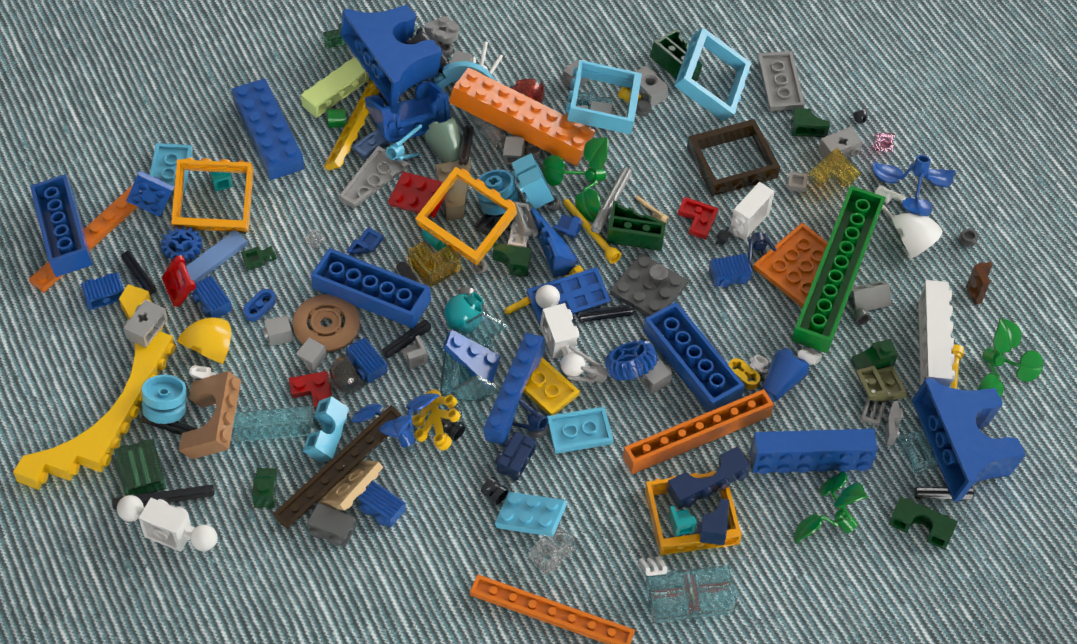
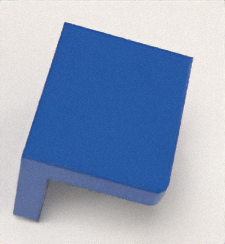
(569, 226)

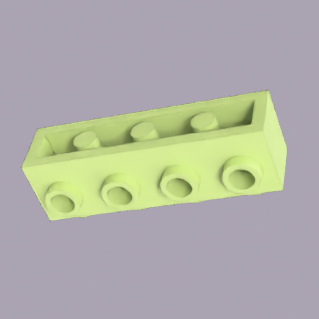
(334, 87)

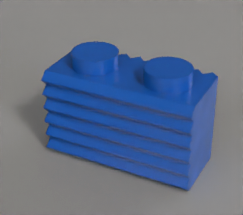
(730, 270)
(102, 290)
(211, 298)
(366, 360)
(381, 504)

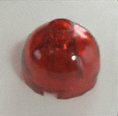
(530, 89)

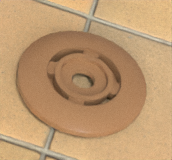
(332, 308)

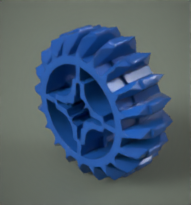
(631, 360)

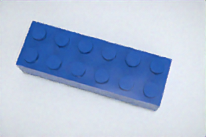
(267, 129)
(61, 225)
(371, 288)
(693, 357)
(813, 450)

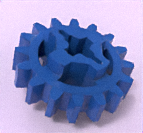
(182, 243)

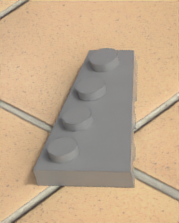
(371, 177)

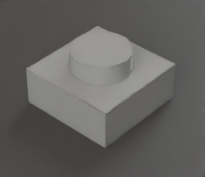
(797, 182)

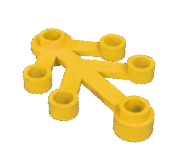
(441, 439)

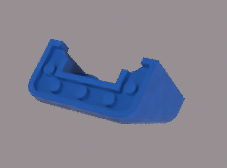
(395, 122)

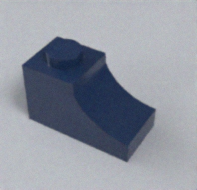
(714, 525)

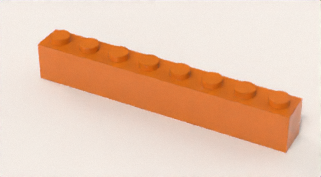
(697, 431)

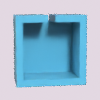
(531, 181)

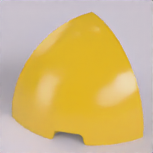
(208, 337)

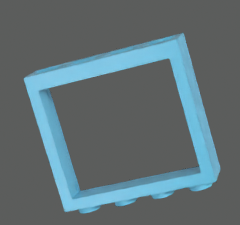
(608, 75)
(699, 93)

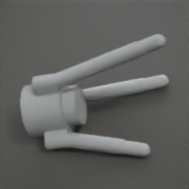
(594, 372)

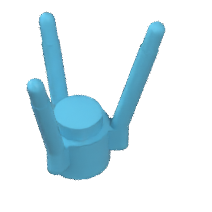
(397, 149)

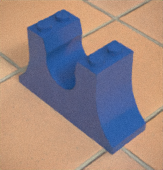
(381, 50)
(952, 428)

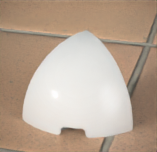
(917, 232)

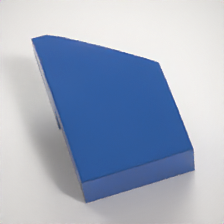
(366, 243)

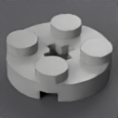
(444, 30)

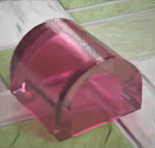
(884, 141)

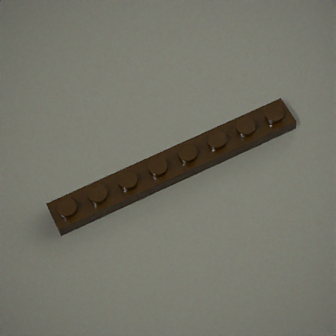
(334, 471)

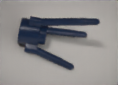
(759, 242)
(535, 419)

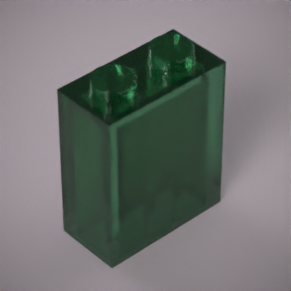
(140, 468)

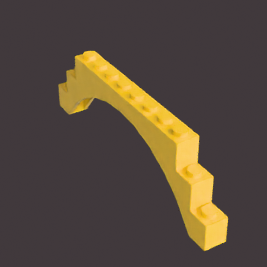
(97, 444)

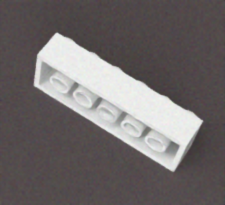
(935, 333)

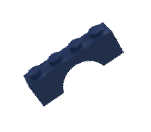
(687, 489)

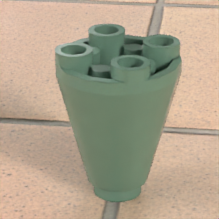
(444, 140)

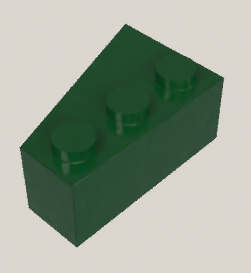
(670, 53)
(634, 229)

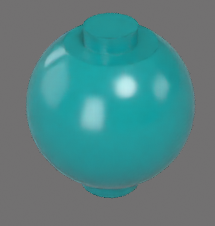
(461, 309)

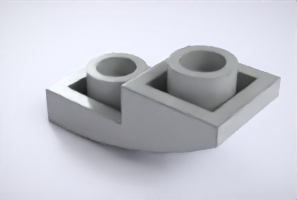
(892, 423)

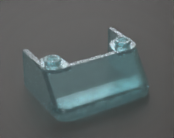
(456, 377)

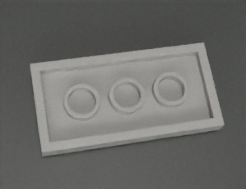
(780, 81)

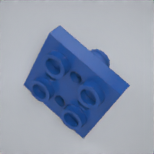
(152, 190)

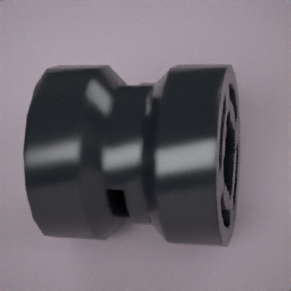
(453, 429)
(494, 490)

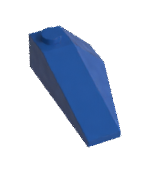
(554, 247)

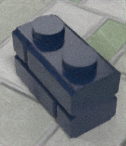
(516, 455)

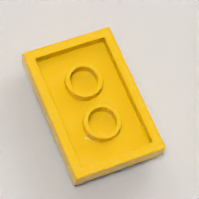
(550, 388)

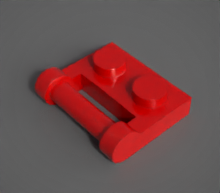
(173, 283)

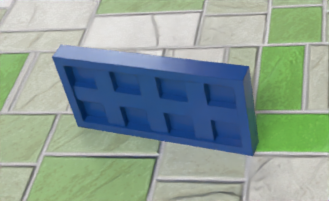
(577, 291)

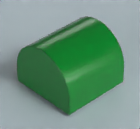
(336, 118)

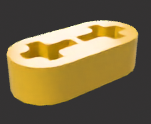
(745, 373)

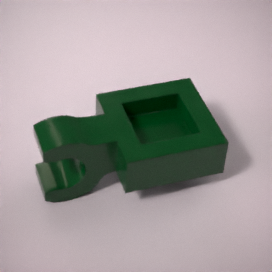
(255, 258)

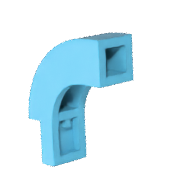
(454, 71)

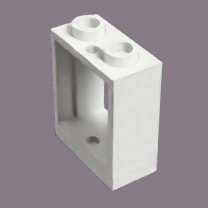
(751, 211)

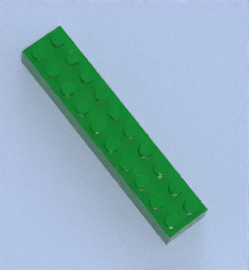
(838, 269)

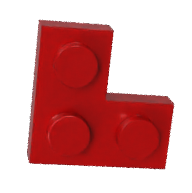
(701, 213)
(311, 384)

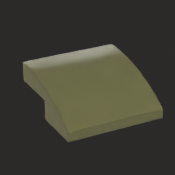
(881, 383)

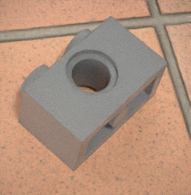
(651, 86)

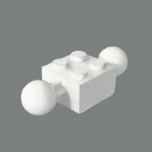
(559, 330)
(166, 523)

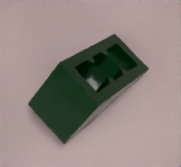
(807, 124)
(514, 257)
(880, 354)
(265, 488)

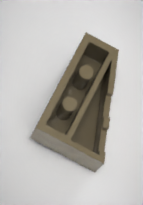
(456, 197)

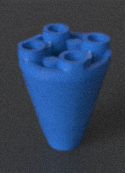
(784, 374)

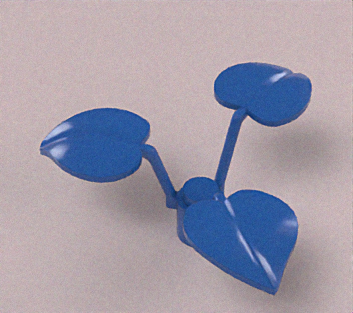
(937, 177)
(398, 427)

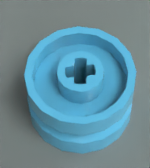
(164, 399)

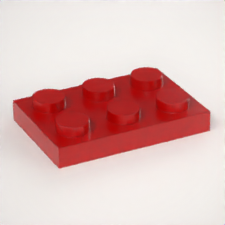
(414, 192)

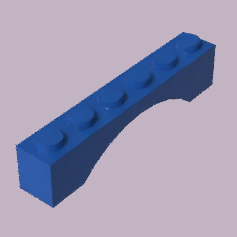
(504, 409)

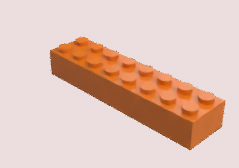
(521, 116)

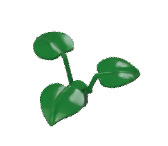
(596, 154)
(1006, 337)
(842, 517)

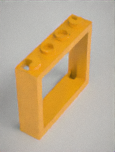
(212, 166)
(447, 238)
(688, 542)

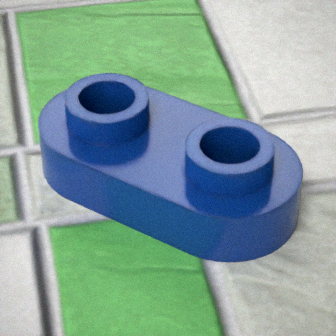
(258, 305)

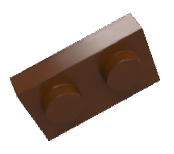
(979, 282)

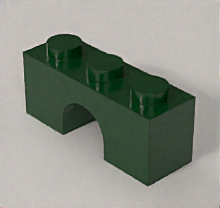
(939, 526)

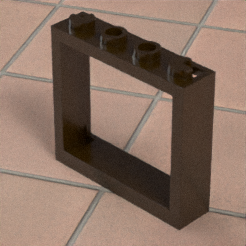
(728, 134)

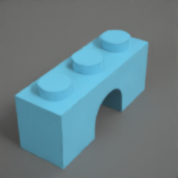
(323, 444)

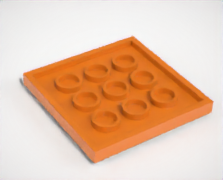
(793, 263)

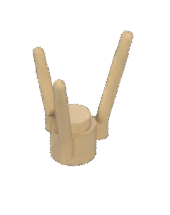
(656, 214)

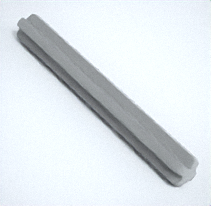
(613, 195)

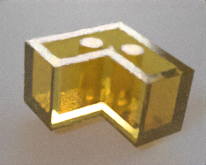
(834, 165)
(433, 266)

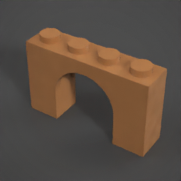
(216, 433)

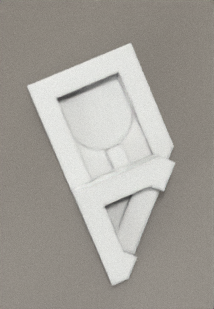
(200, 372)

